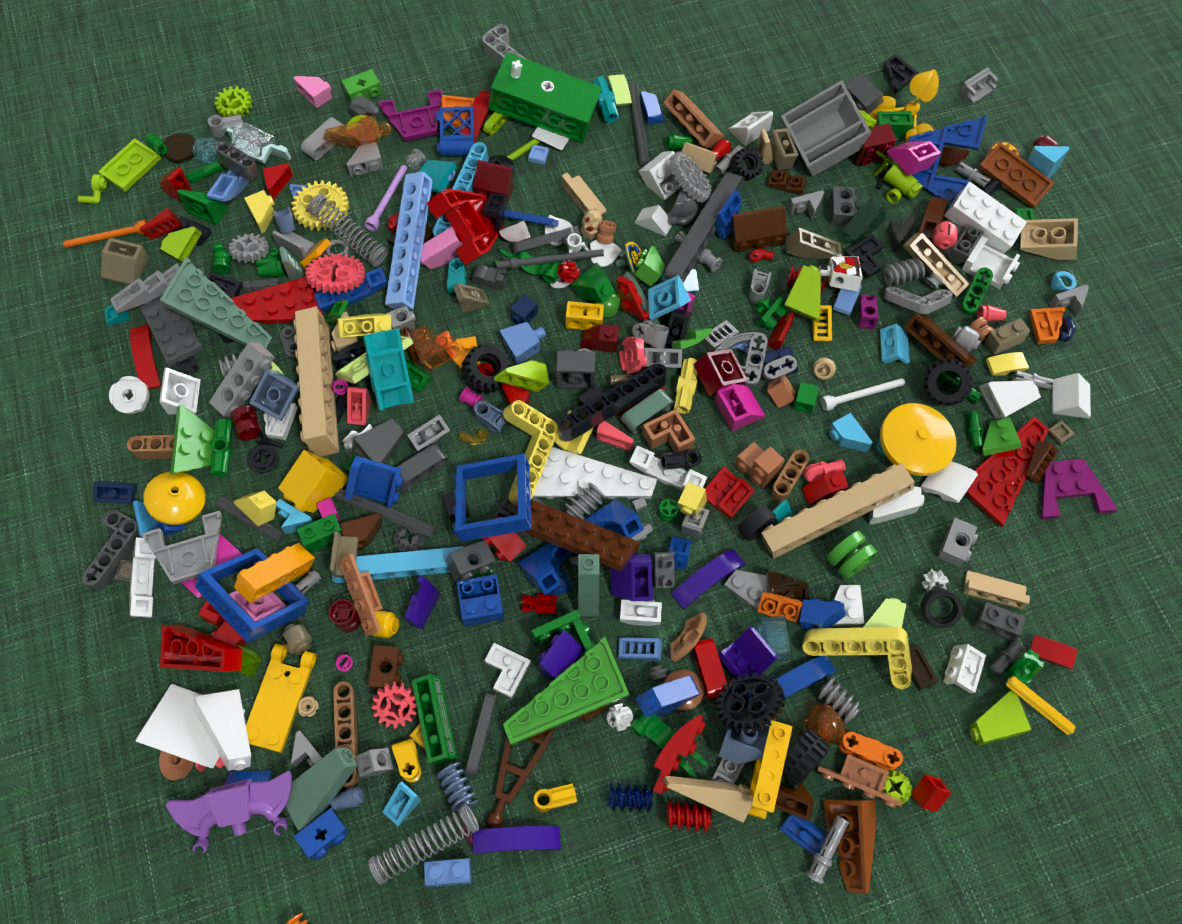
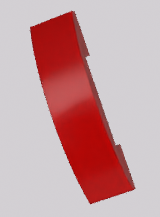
(480, 113)
(144, 356)

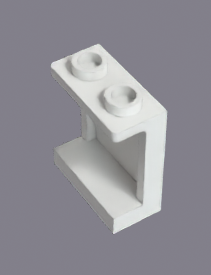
(997, 262)

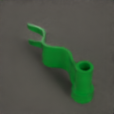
(548, 270)
(661, 734)

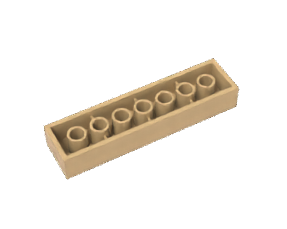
(315, 382)

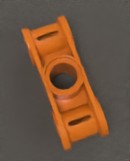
(870, 751)

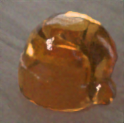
(826, 723)

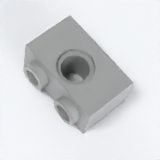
(667, 357)
(428, 433)
(950, 550)

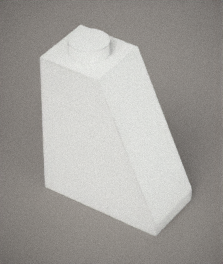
(1009, 396)
(899, 507)

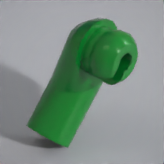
(274, 254)

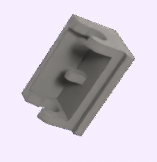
(978, 86)

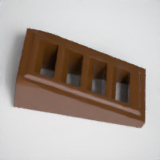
(1041, 459)

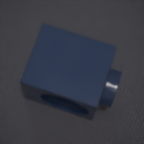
(523, 310)

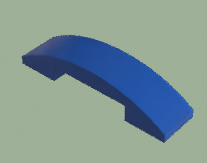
(371, 284)
(806, 675)

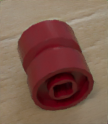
(246, 423)
(344, 615)

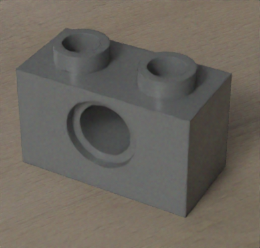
(478, 553)

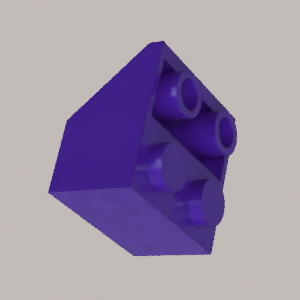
(635, 579)
(560, 656)

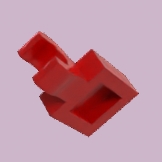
(542, 603)

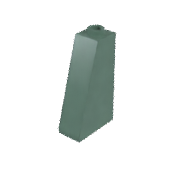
(588, 585)
(318, 786)

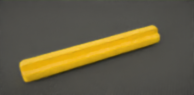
(1040, 705)

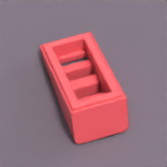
(613, 436)

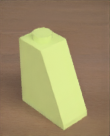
(888, 614)

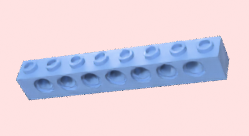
(409, 241)

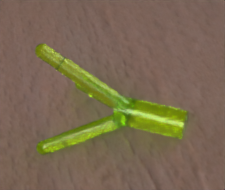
(887, 160)

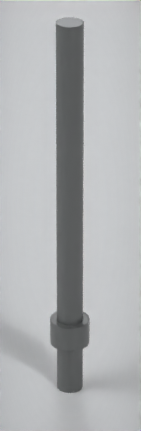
(515, 262)

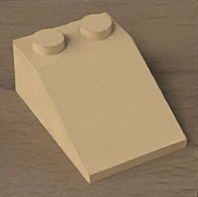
(1051, 238)

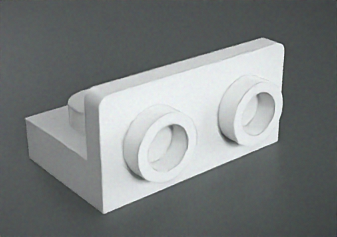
(964, 667)

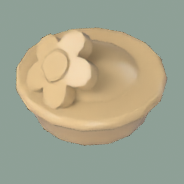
(824, 368)

